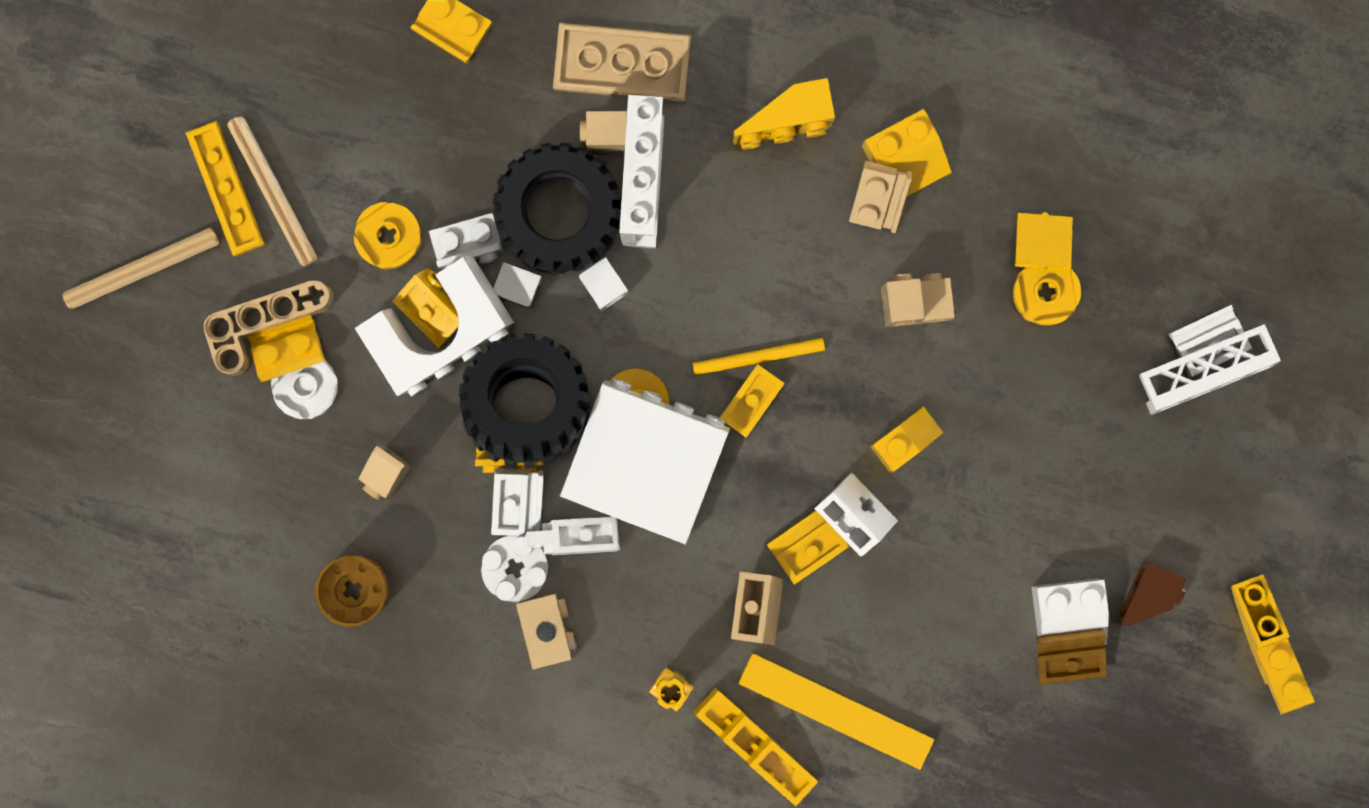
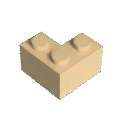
(917, 301)

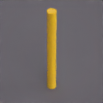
(758, 356)

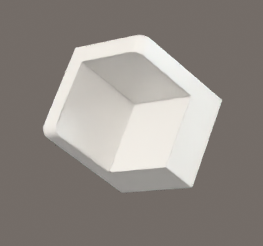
(516, 284)
(603, 284)

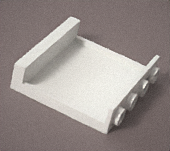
(642, 171)
(645, 460)

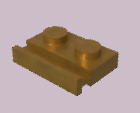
(1071, 656)

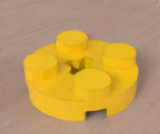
(369, 232)
(1038, 310)

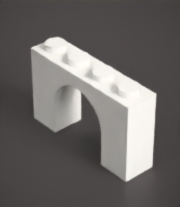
(479, 316)

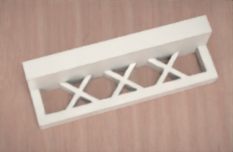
(1214, 381)

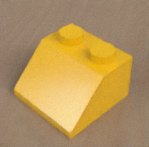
(910, 147)

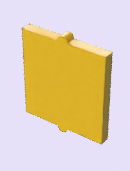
(1044, 241)

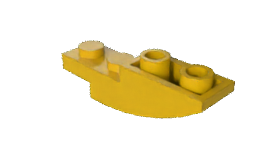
(1270, 644)

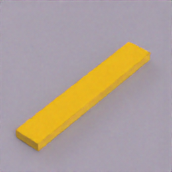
(836, 711)

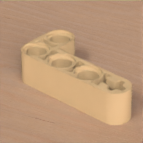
(270, 318)

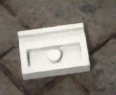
(1205, 333)
(516, 502)

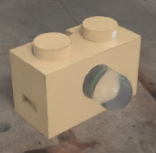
(545, 630)

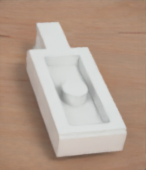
(576, 536)

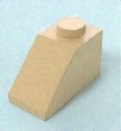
(383, 473)

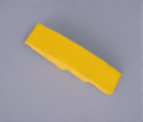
(755, 746)

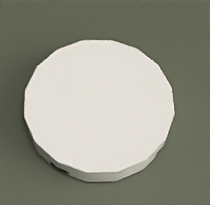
(306, 391)

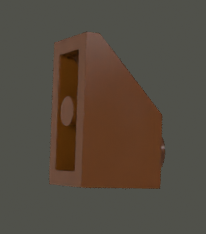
(1151, 594)

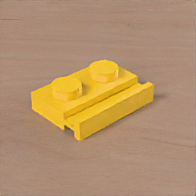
(452, 27)
(286, 348)
(806, 546)

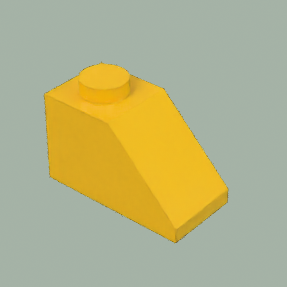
(906, 439)

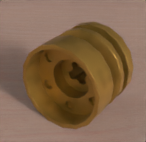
(332, 585)

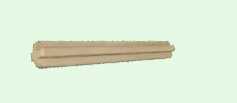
(272, 191)
(140, 268)

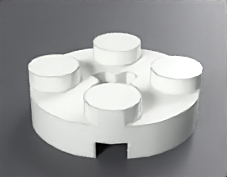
(508, 586)

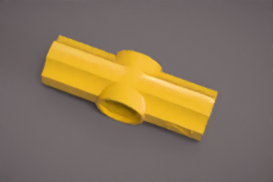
(671, 689)

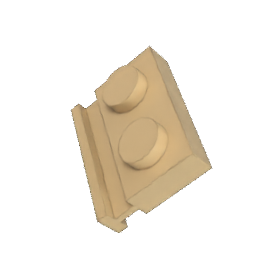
(880, 196)

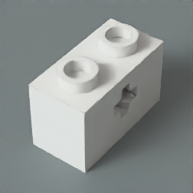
(856, 514)

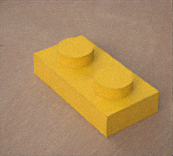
(751, 401)

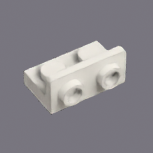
(470, 237)

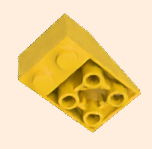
(798, 110)

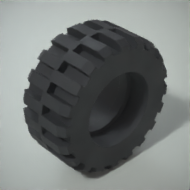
(550, 163)
(524, 360)

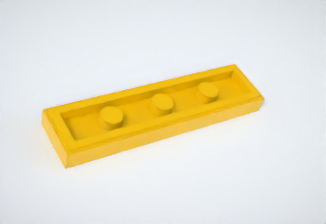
(225, 188)

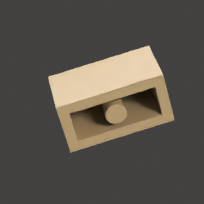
(604, 132)
(757, 608)

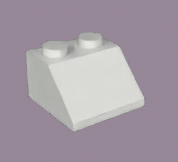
(1071, 607)

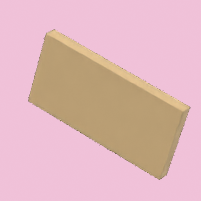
(621, 62)

